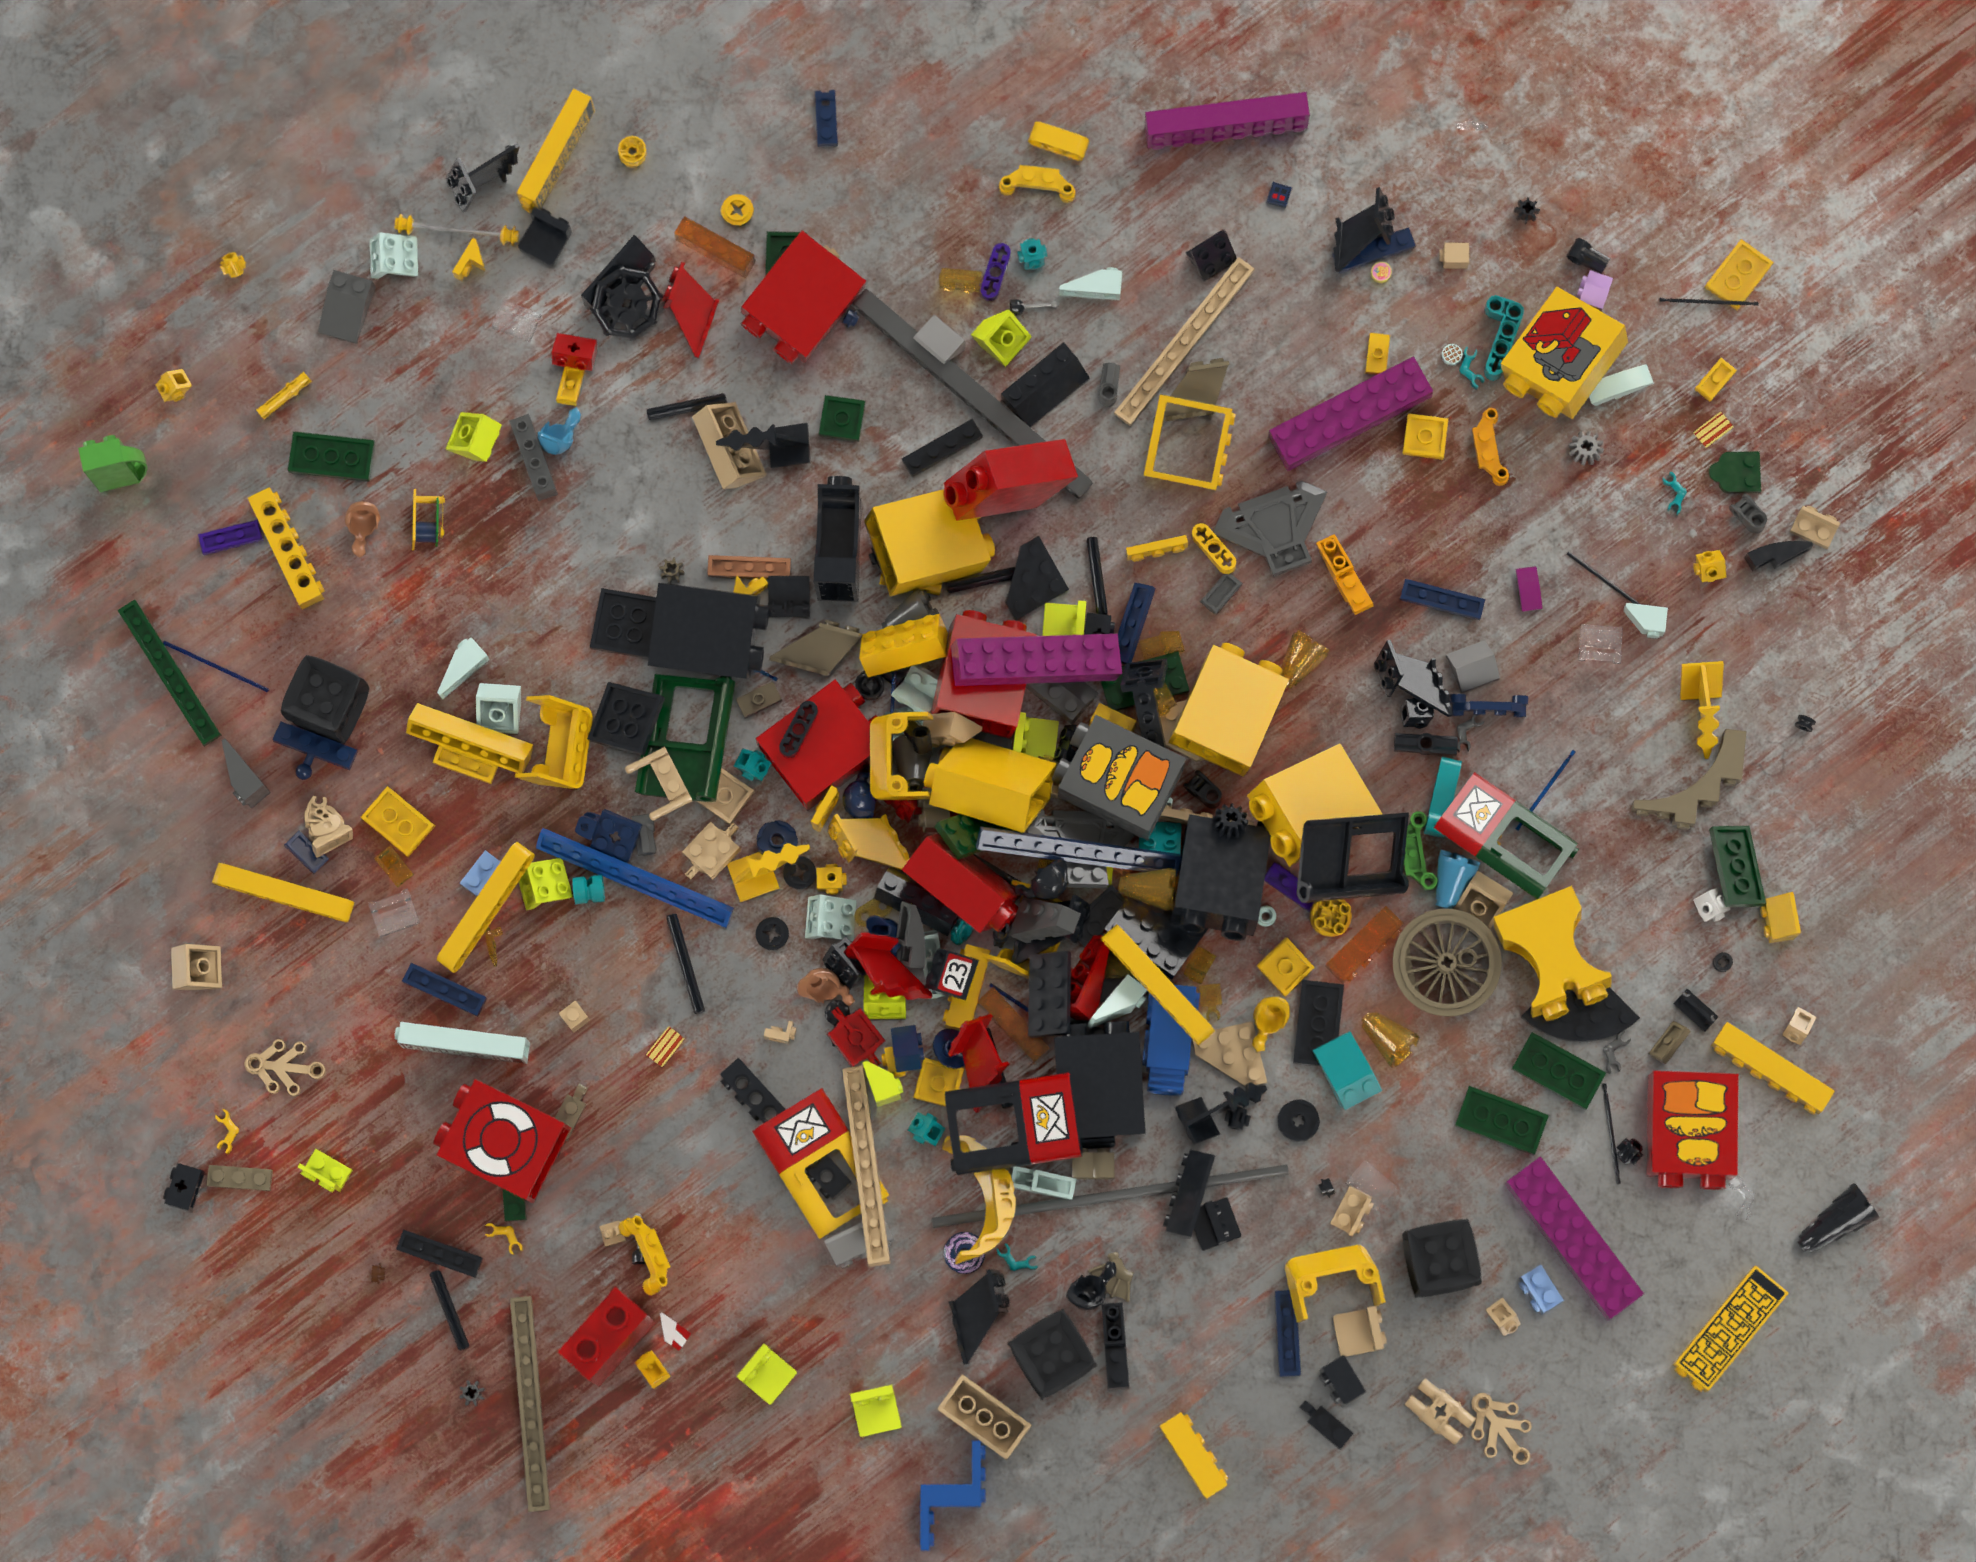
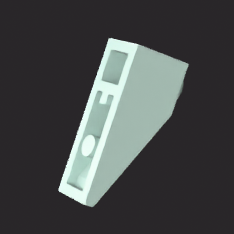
(1099, 285)
(464, 663)
(1121, 1001)

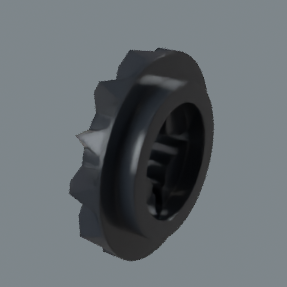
(808, 877)
(767, 925)

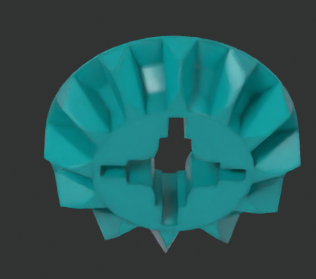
(961, 932)

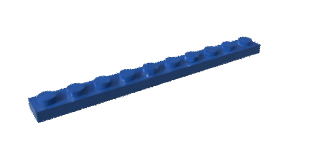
(634, 877)

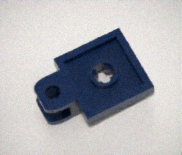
(602, 826)

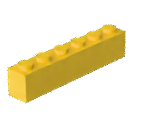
(469, 738)
(1772, 1068)

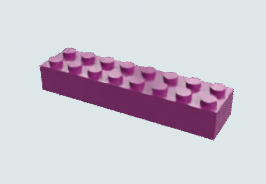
(1227, 120)
(1350, 413)
(1036, 659)
(1574, 1238)

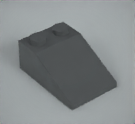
(346, 306)
(245, 782)

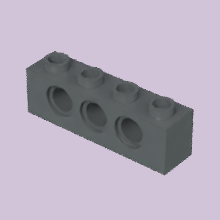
(533, 457)

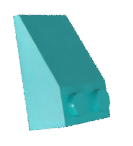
(1347, 1070)

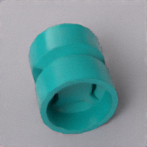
(588, 889)

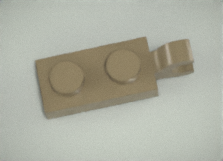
(572, 1108)

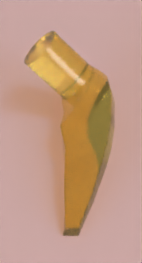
(490, 942)

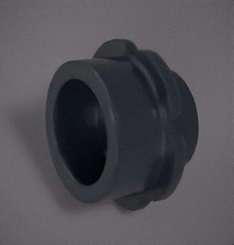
(1326, 1187)

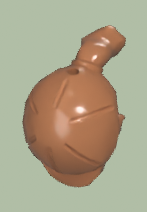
(361, 521)
(823, 985)

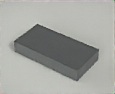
(1221, 593)

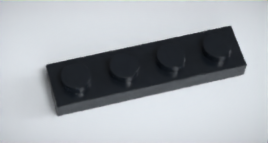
(942, 447)
(439, 1253)

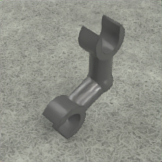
(1461, 728)
(1609, 1050)

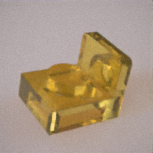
(1199, 965)

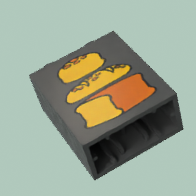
(1118, 776)

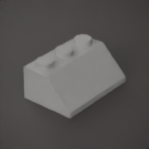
(850, 1245)

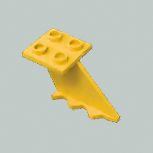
(1702, 683)
(868, 839)
(755, 872)

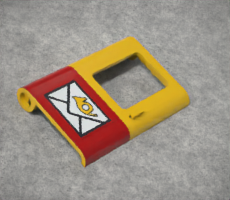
(798, 1140)

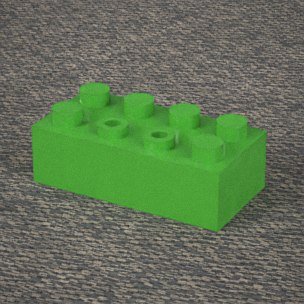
(112, 464)

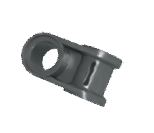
(1746, 510)

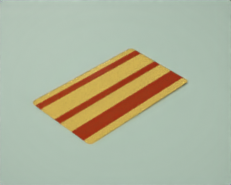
(1713, 429)
(665, 1046)

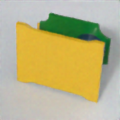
(426, 530)

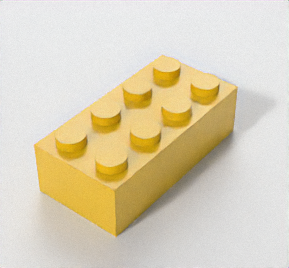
(903, 645)

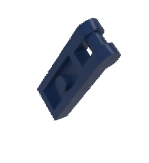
(826, 119)

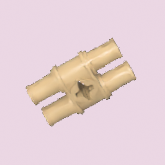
(1439, 1399)

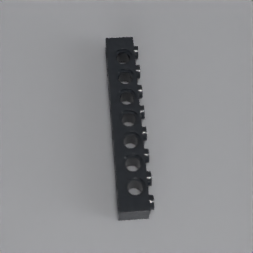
(738, 1071)

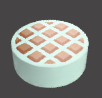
(1451, 354)

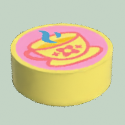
(1381, 272)

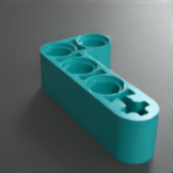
(1502, 340)
(1443, 793)

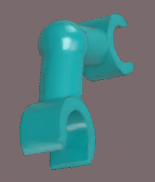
(1464, 369)
(1681, 492)
(1013, 1265)

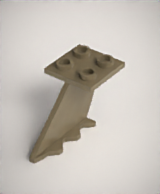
(1199, 384)
(819, 649)

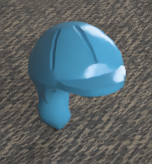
(558, 437)

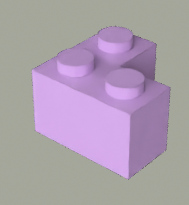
(1594, 289)

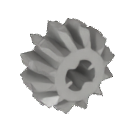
(1583, 454)

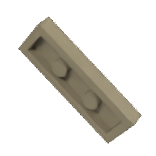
(239, 1178)

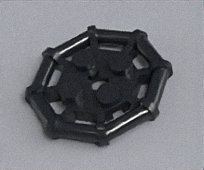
(636, 307)

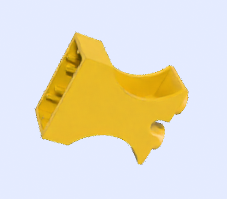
(1544, 937)

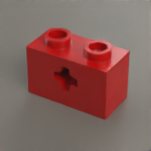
(574, 352)

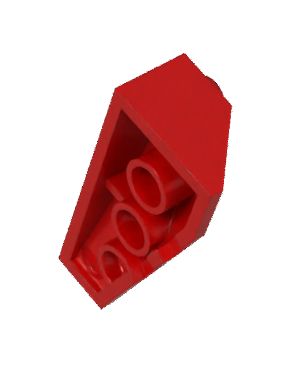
(1088, 979)

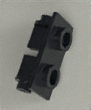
(1064, 749)
(1695, 1010)

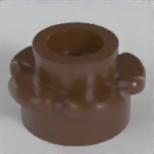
(378, 1273)

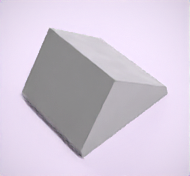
(940, 340)
(1473, 666)

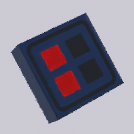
(1279, 194)

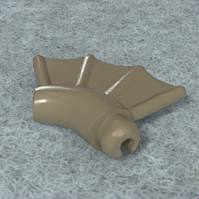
(1120, 1284)

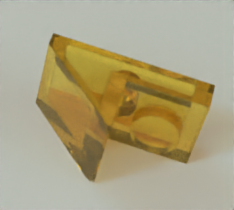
(1163, 644)

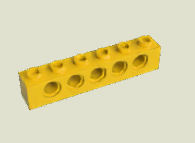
(304, 595)

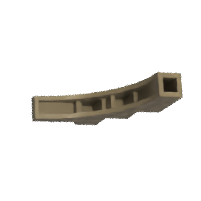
(1683, 805)

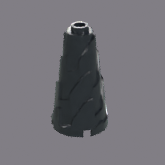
(1846, 1214)

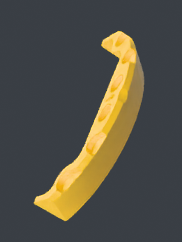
(999, 1202)

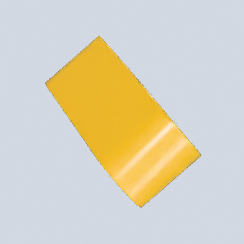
(1058, 141)

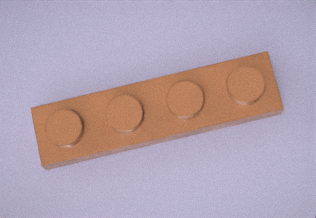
(747, 567)

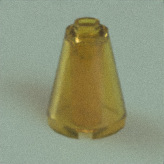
(1389, 1037)

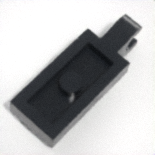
(1327, 1425)

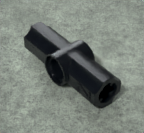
(1439, 744)

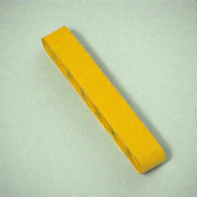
(283, 892)
(485, 907)
(1158, 984)

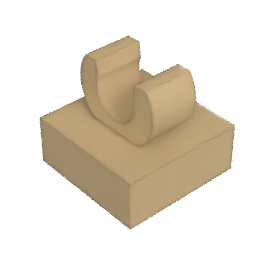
(611, 1234)

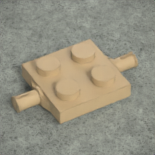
(711, 850)

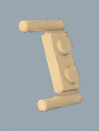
(668, 778)

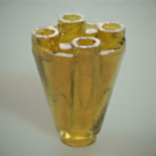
(1302, 658)
(1151, 887)

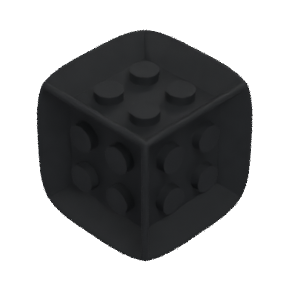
(325, 699)
(1441, 1258)
(1052, 1354)

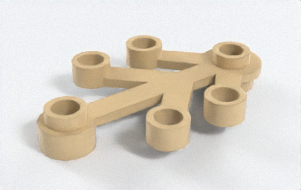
(282, 1066)
(1498, 1425)

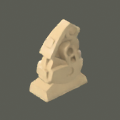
(325, 827)

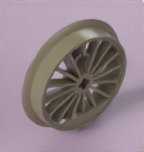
(1404, 971)

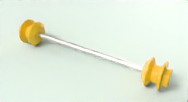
(505, 235)

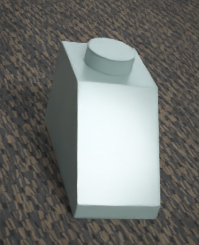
(1647, 619)

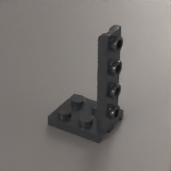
(1142, 680)

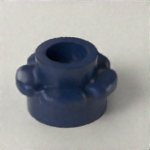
(850, 318)

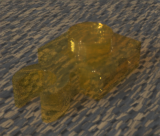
(1210, 997)

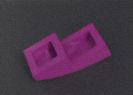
(1529, 588)

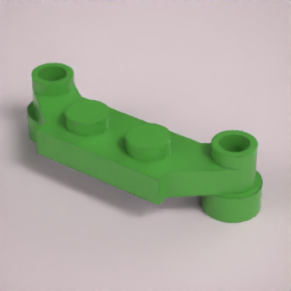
(1414, 858)

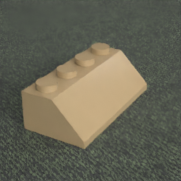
(731, 466)
(984, 1417)

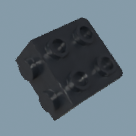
(545, 236)

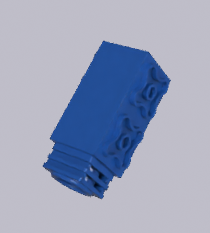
(1167, 1047)

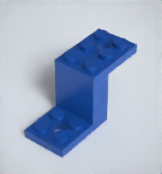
(951, 1496)

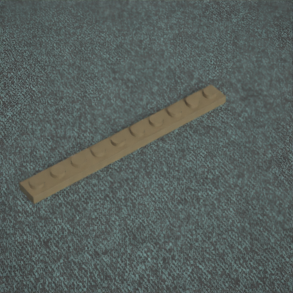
(530, 1404)

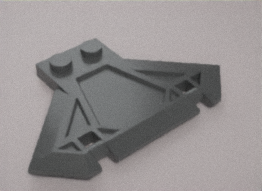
(1275, 525)
(1083, 827)

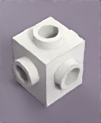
(1711, 905)

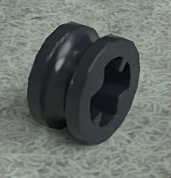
(1805, 723)
(1717, 966)

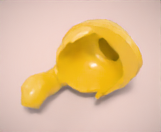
(1269, 1017)

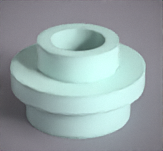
(1267, 909)

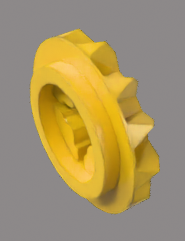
(738, 201)

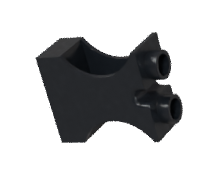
(838, 540)

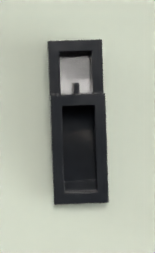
(1776, 553)

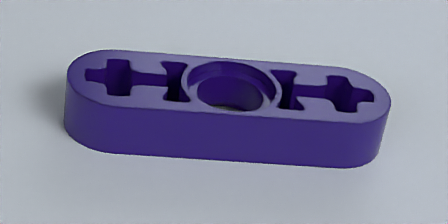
(986, 283)

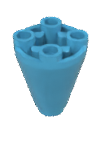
(1453, 877)

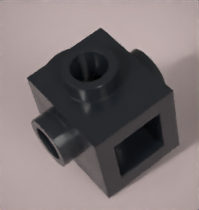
(1416, 713)

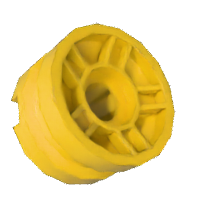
(637, 145)

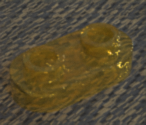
(871, 908)

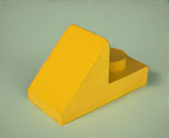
(470, 257)
(754, 587)

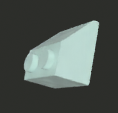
(499, 707)

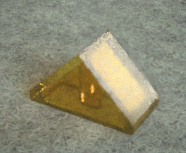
(393, 866)

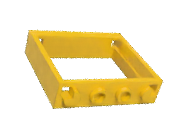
(1155, 437)

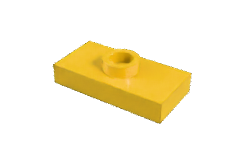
(1377, 353)
(1715, 379)
(570, 386)

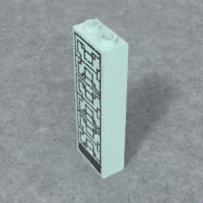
(463, 1042)

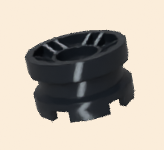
(866, 693)

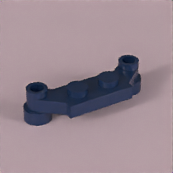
(1517, 706)

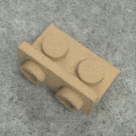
(1815, 526)
(1351, 1211)

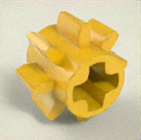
(232, 264)

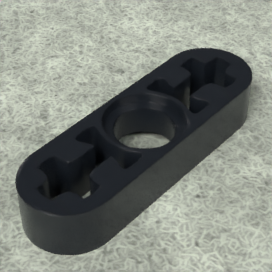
(797, 745)

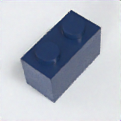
(906, 1048)

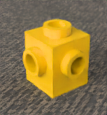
(173, 385)
(1710, 566)
(828, 872)

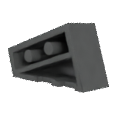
(1042, 919)

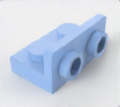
(480, 873)
(1540, 1289)

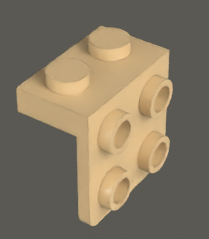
(1359, 1331)

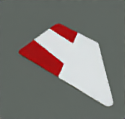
(673, 1332)

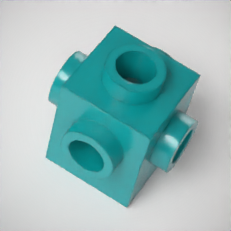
(1029, 259)
(752, 764)
(926, 1129)

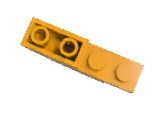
(1344, 574)

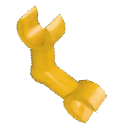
(233, 1131)
(505, 1230)

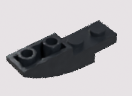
(1115, 1346)

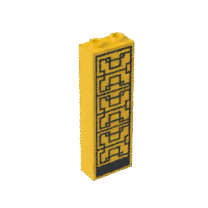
(555, 151)
(1729, 1329)

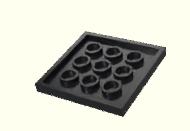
(1156, 934)

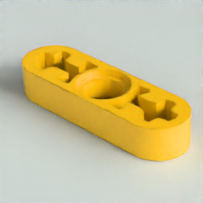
(1214, 557)

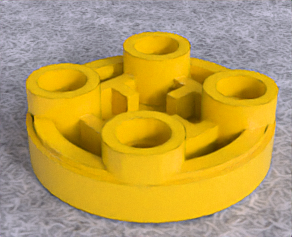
(1330, 917)

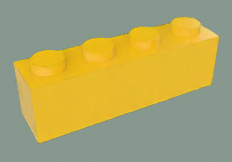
(965, 1010)
(1193, 1455)

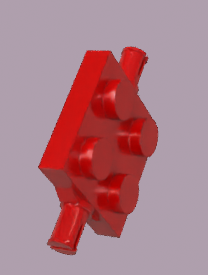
(856, 1037)

